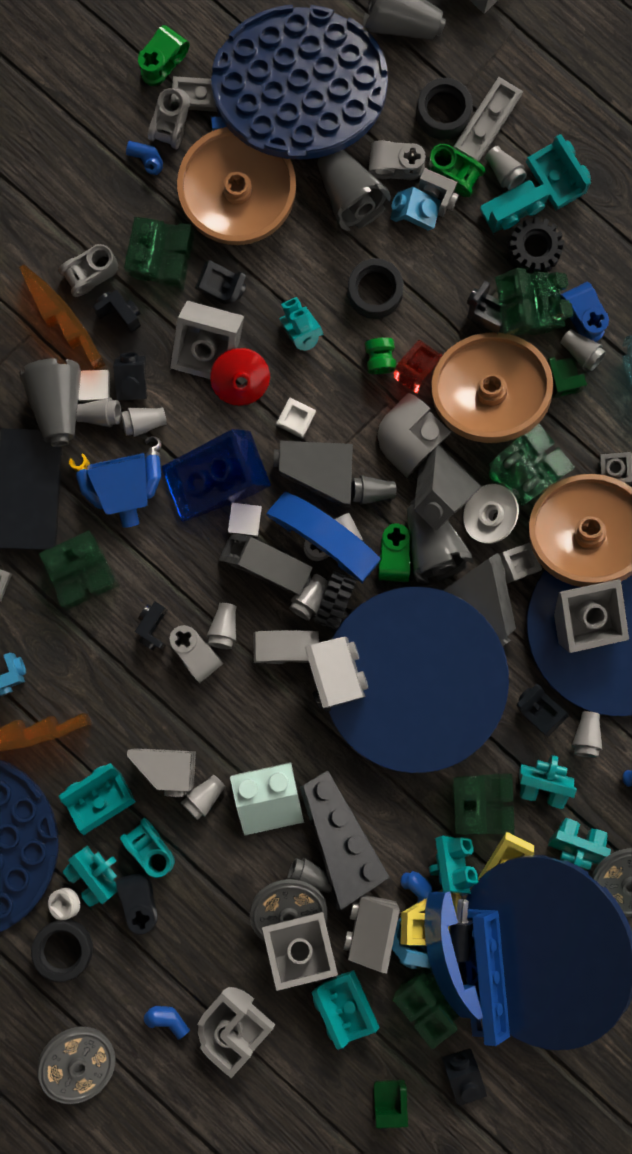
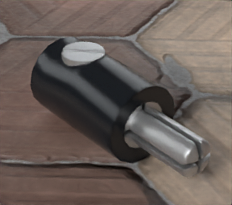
(462, 933)

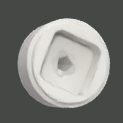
(64, 904)

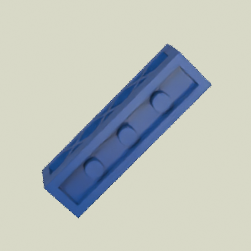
(490, 977)

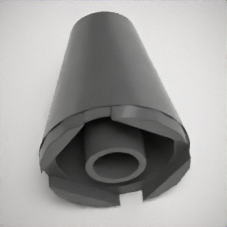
(404, 18)
(352, 190)
(53, 397)
(435, 552)

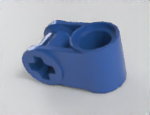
(587, 309)

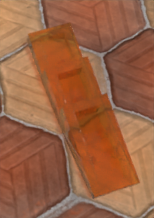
(56, 312)
(17, 736)

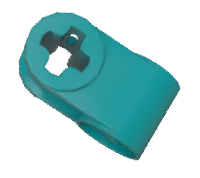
(147, 847)

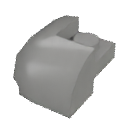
(410, 434)
(232, 1030)

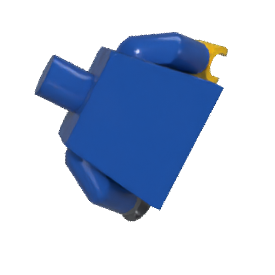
(121, 483)

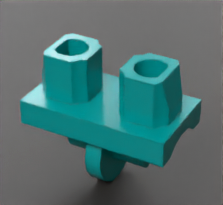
(300, 325)
(547, 777)
(578, 850)
(451, 865)
(95, 873)

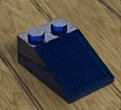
(216, 474)

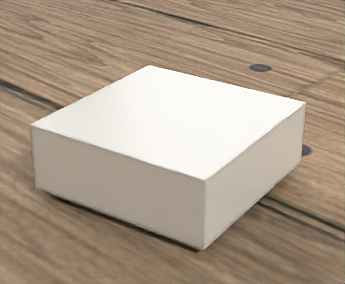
(94, 385)
(296, 418)
(245, 519)

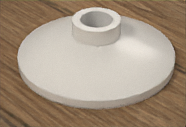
(481, 509)

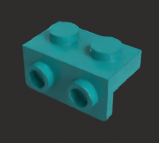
(560, 172)
(513, 205)
(97, 798)
(344, 1009)

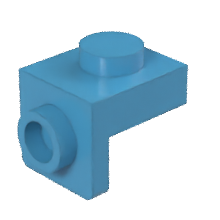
(416, 208)
(14, 676)
(410, 955)

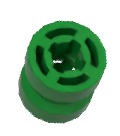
(380, 355)

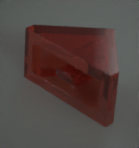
(416, 366)

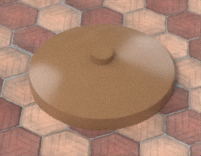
(234, 189)
(492, 387)
(584, 530)

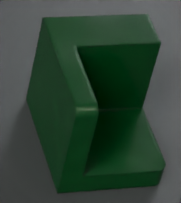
(565, 377)
(390, 1104)

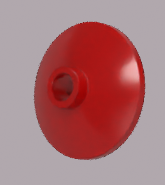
(236, 364)

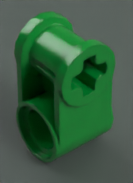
(162, 55)
(457, 169)
(395, 559)

